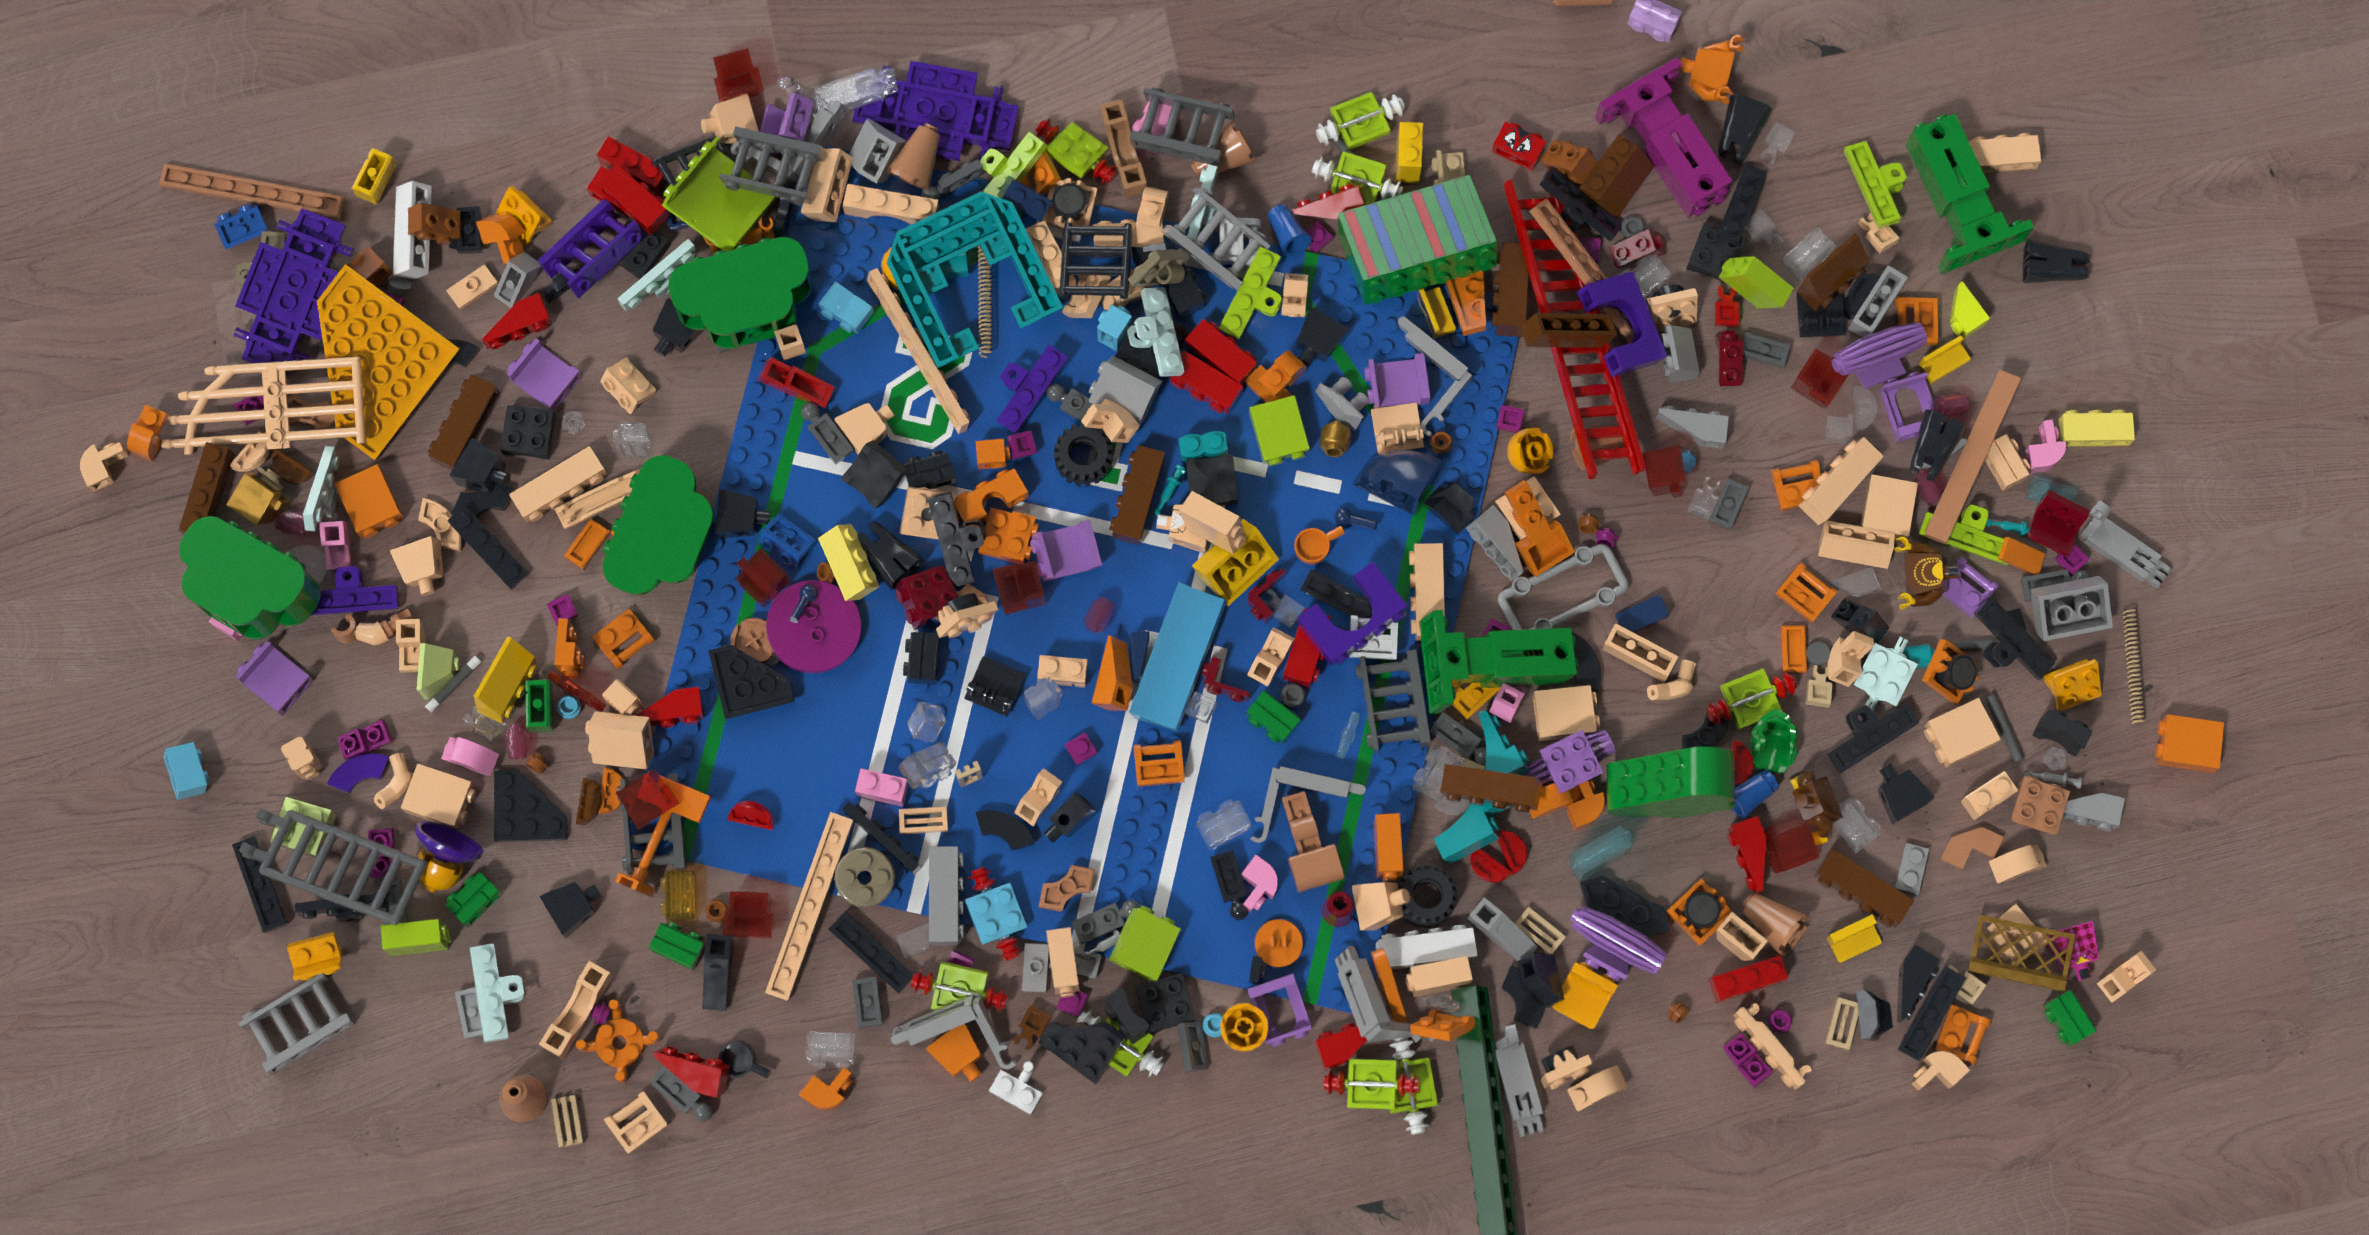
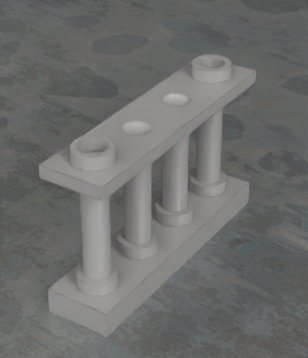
(1213, 260)
(296, 1047)

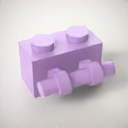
(1655, 19)

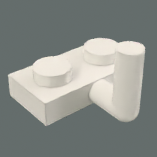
(1016, 1090)

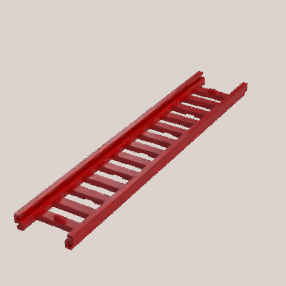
(1613, 384)

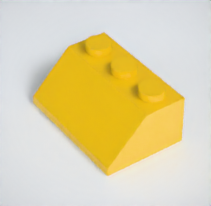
(1233, 574)
(505, 681)

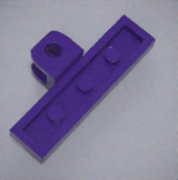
(1029, 387)
(353, 597)

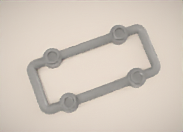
(1582, 557)

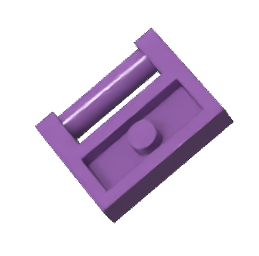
(1966, 596)

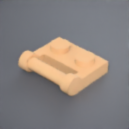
(1085, 305)
(641, 1128)

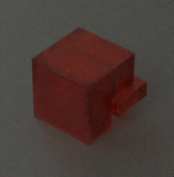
(736, 75)
(1819, 380)
(1665, 471)
(761, 578)
(1019, 587)
(647, 798)
(1789, 845)
(749, 915)

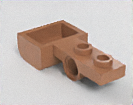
(1313, 864)

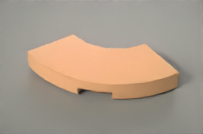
(436, 517)

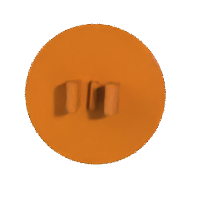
(1278, 943)

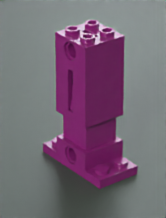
(1670, 139)

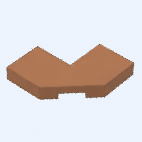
(1979, 840)

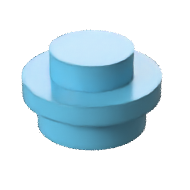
(568, 707)
(1212, 1025)

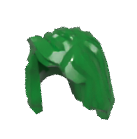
(1774, 742)

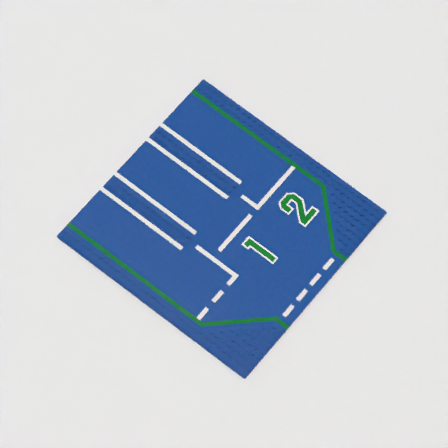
(1143, 839)

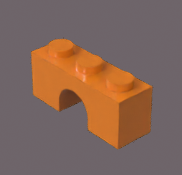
(1006, 487)

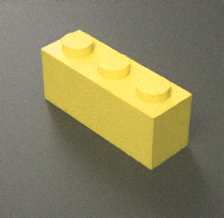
(2096, 428)
(848, 562)

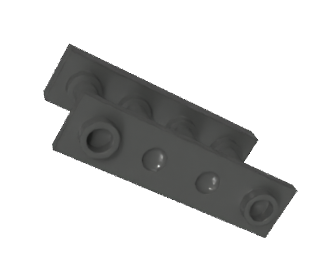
(768, 143)
(1187, 149)
(1415, 710)
(674, 835)

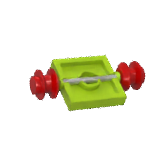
(1076, 150)
(1750, 698)
(957, 983)
(1372, 1084)

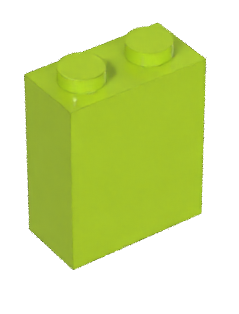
(1756, 282)
(1279, 430)
(415, 937)
(1145, 943)

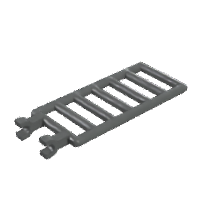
(333, 832)

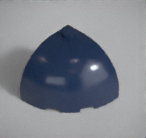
(1399, 477)

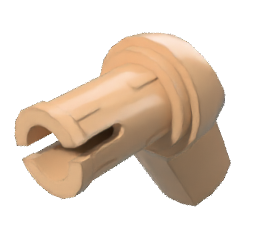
(1678, 687)
(398, 784)

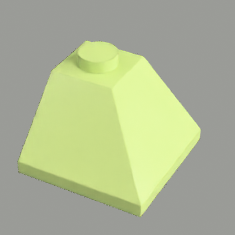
(435, 669)

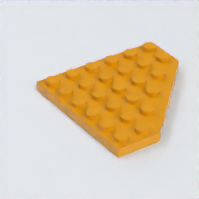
(396, 352)

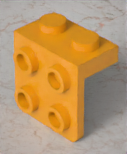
(1585, 995)

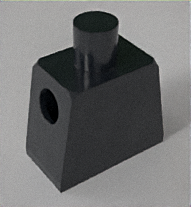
(672, 331)
(1320, 337)
(479, 468)
(738, 515)
(1902, 793)
(1079, 812)
(570, 906)

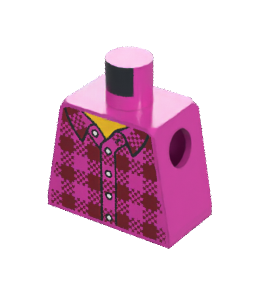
(2083, 950)

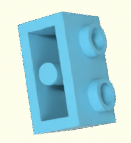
(1113, 326)
(186, 771)

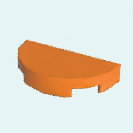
(608, 796)

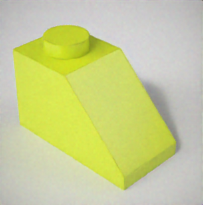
(1966, 312)

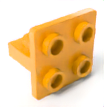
(526, 212)
(2074, 684)
(315, 956)

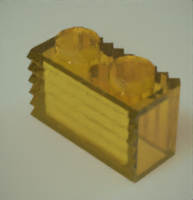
(679, 895)

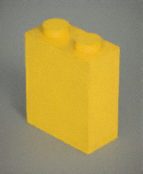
(1409, 153)

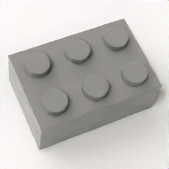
(2071, 608)

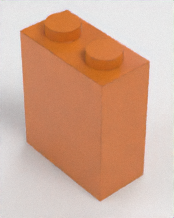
(369, 502)
(2189, 743)
(1388, 847)

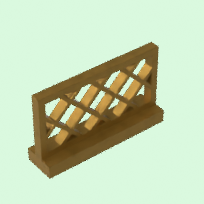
(2015, 973)

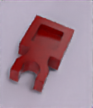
(1726, 311)

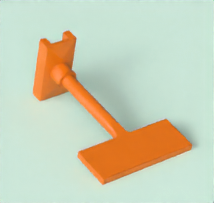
(692, 806)

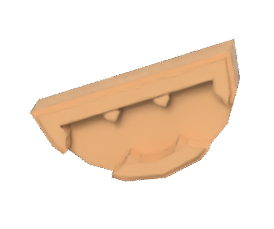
(250, 457)

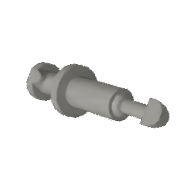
(2056, 778)
(1103, 945)

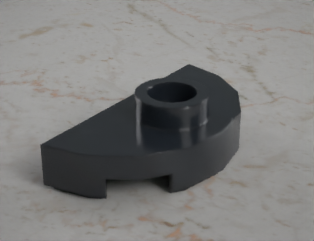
(557, 287)

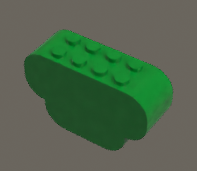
(743, 291)
(659, 529)
(244, 579)
(1672, 783)

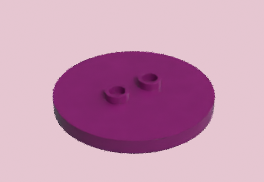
(823, 634)

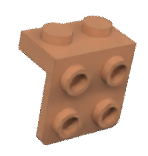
(2040, 805)

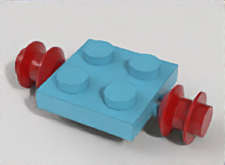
(995, 913)

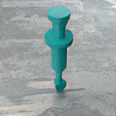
(1170, 488)
(2010, 526)

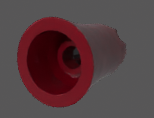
(1336, 917)

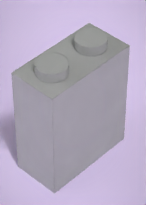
(1125, 386)

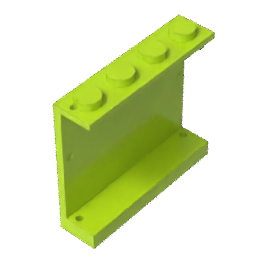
(709, 206)

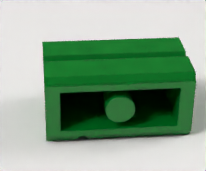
(539, 706)
(1273, 718)
(472, 899)
(677, 946)
(2068, 1018)

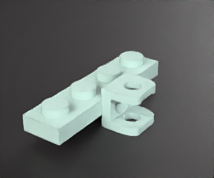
(1206, 213)
(657, 279)
(1159, 331)
(321, 494)
(493, 992)

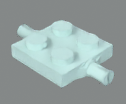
(1886, 673)

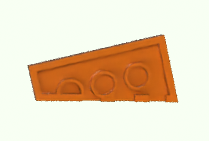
(1468, 302)

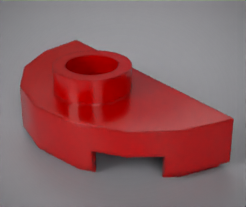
(1742, 762)
(752, 814)
(1513, 850)
(1488, 868)

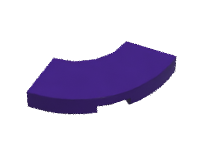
(358, 769)

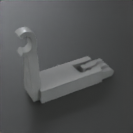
(818, 132)
(1444, 361)
(2123, 547)
(1302, 780)
(1366, 1000)
(949, 1018)
(1518, 1082)

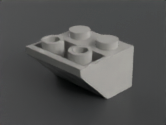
(875, 151)
(1681, 356)

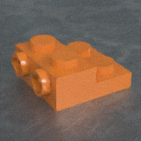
(1009, 536)
(567, 653)

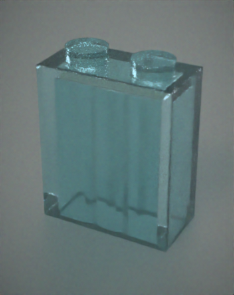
(1600, 853)

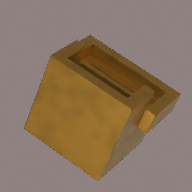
(257, 500)

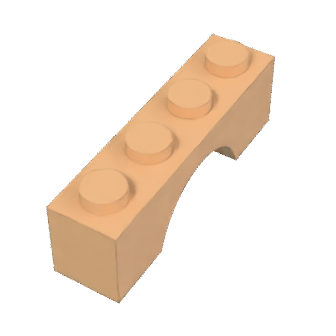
(870, 202)
(569, 1024)

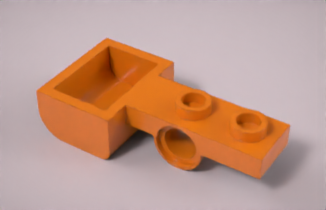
(1544, 542)

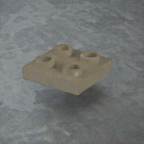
(1160, 268)

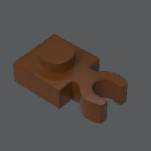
(1033, 1024)

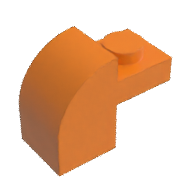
(503, 230)
(1283, 372)
(144, 435)
(1552, 800)
(1588, 809)
(824, 1096)

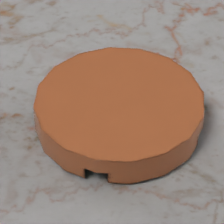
(752, 639)

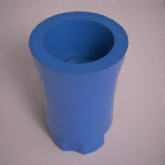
(1288, 231)
(1753, 793)

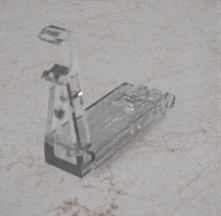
(850, 91)

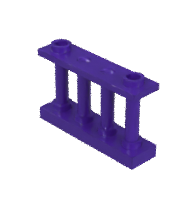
(579, 237)

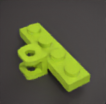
(1015, 166)
(1876, 183)
(1253, 294)
(1969, 534)

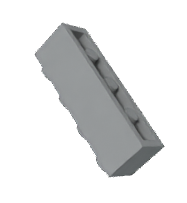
(944, 896)

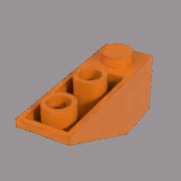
(1114, 678)

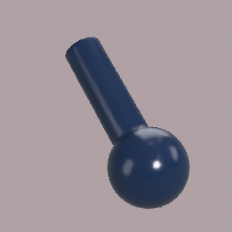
(1344, 517)
(807, 594)

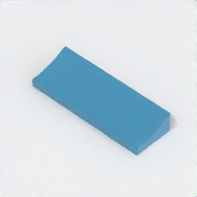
(1177, 657)

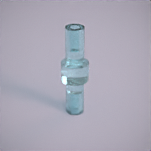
(1347, 735)

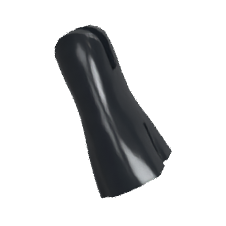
(1742, 125)
(2052, 263)
(1935, 442)
(890, 555)

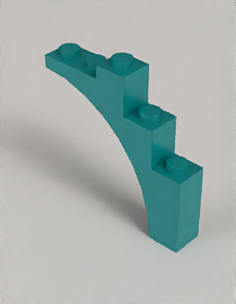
(1477, 824)

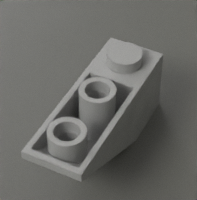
(1701, 428)
(1495, 537)
(2096, 809)
(1501, 930)

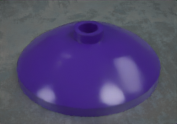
(447, 843)

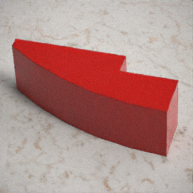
(795, 382)

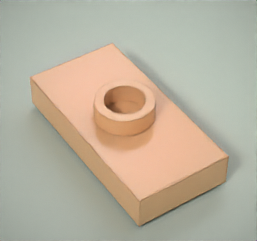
(472, 287)

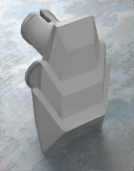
(1339, 406)

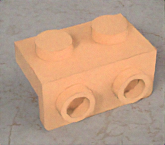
(627, 385)

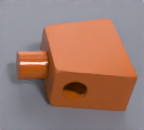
(957, 1053)

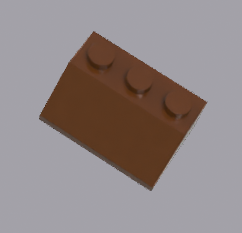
(1617, 176)
(1834, 274)

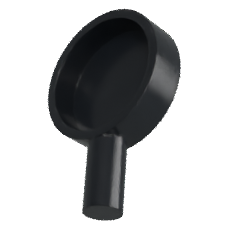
(741, 1060)

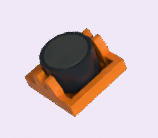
(1950, 672)
(1700, 912)

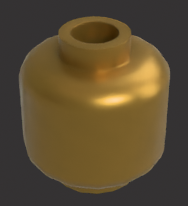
(1335, 439)

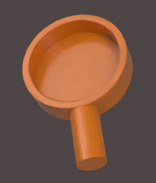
(1313, 544)

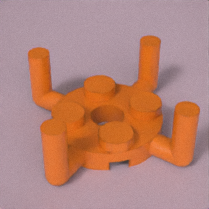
(609, 1032)

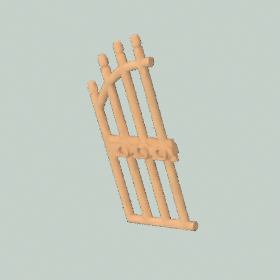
(275, 405)

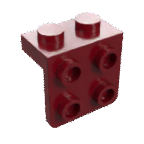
(2057, 522)
(925, 595)

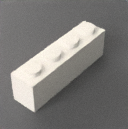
(410, 254)
(1433, 947)

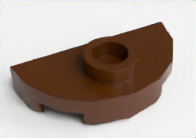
(289, 469)
(588, 802)

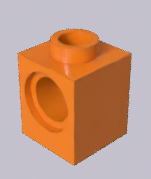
(992, 454)

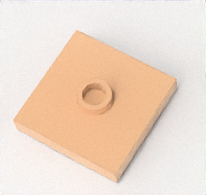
(2014, 914)

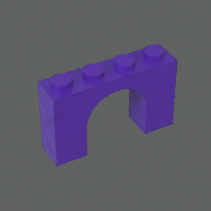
(1625, 295)
(1338, 643)

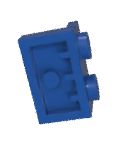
(240, 226)
(785, 540)

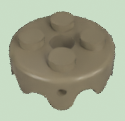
(870, 860)

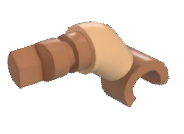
(370, 633)

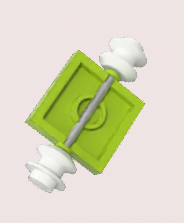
(1360, 120)
(1359, 171)
(1129, 1053)
(1427, 1095)

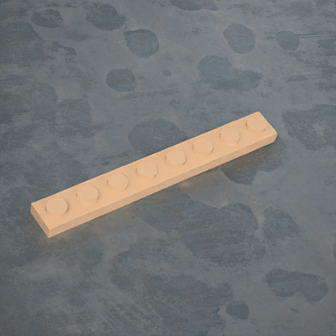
(922, 357)
(809, 906)

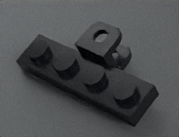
(1579, 206)
(955, 538)
(2011, 641)
(1870, 734)
(310, 909)

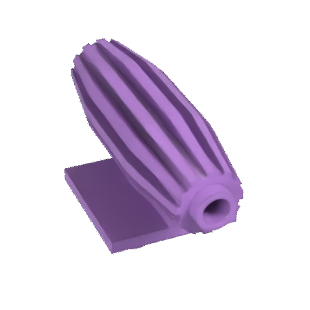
(1878, 355)
(1572, 760)
(1615, 944)

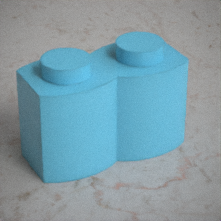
(845, 308)

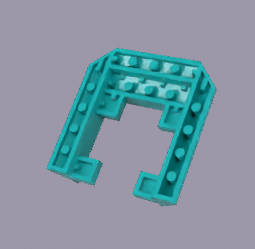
(953, 231)

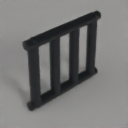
(680, 155)
(1123, 270)

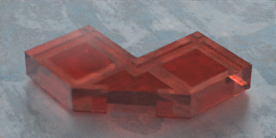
(573, 688)

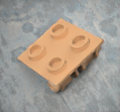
(1397, 427)

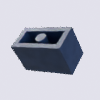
(1025, 198)

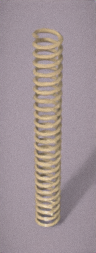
(987, 297)
(2134, 665)

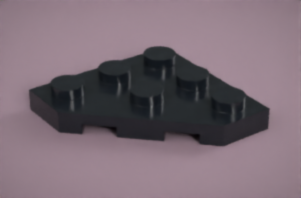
(746, 683)
(524, 811)
(1624, 905)
(1084, 1046)

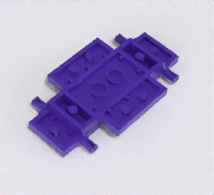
(948, 102)
(286, 286)

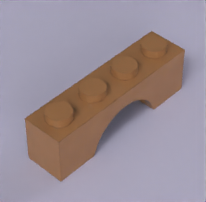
(1124, 155)

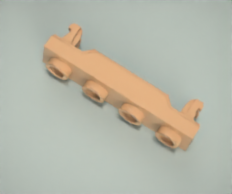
(595, 501)
(1776, 1054)

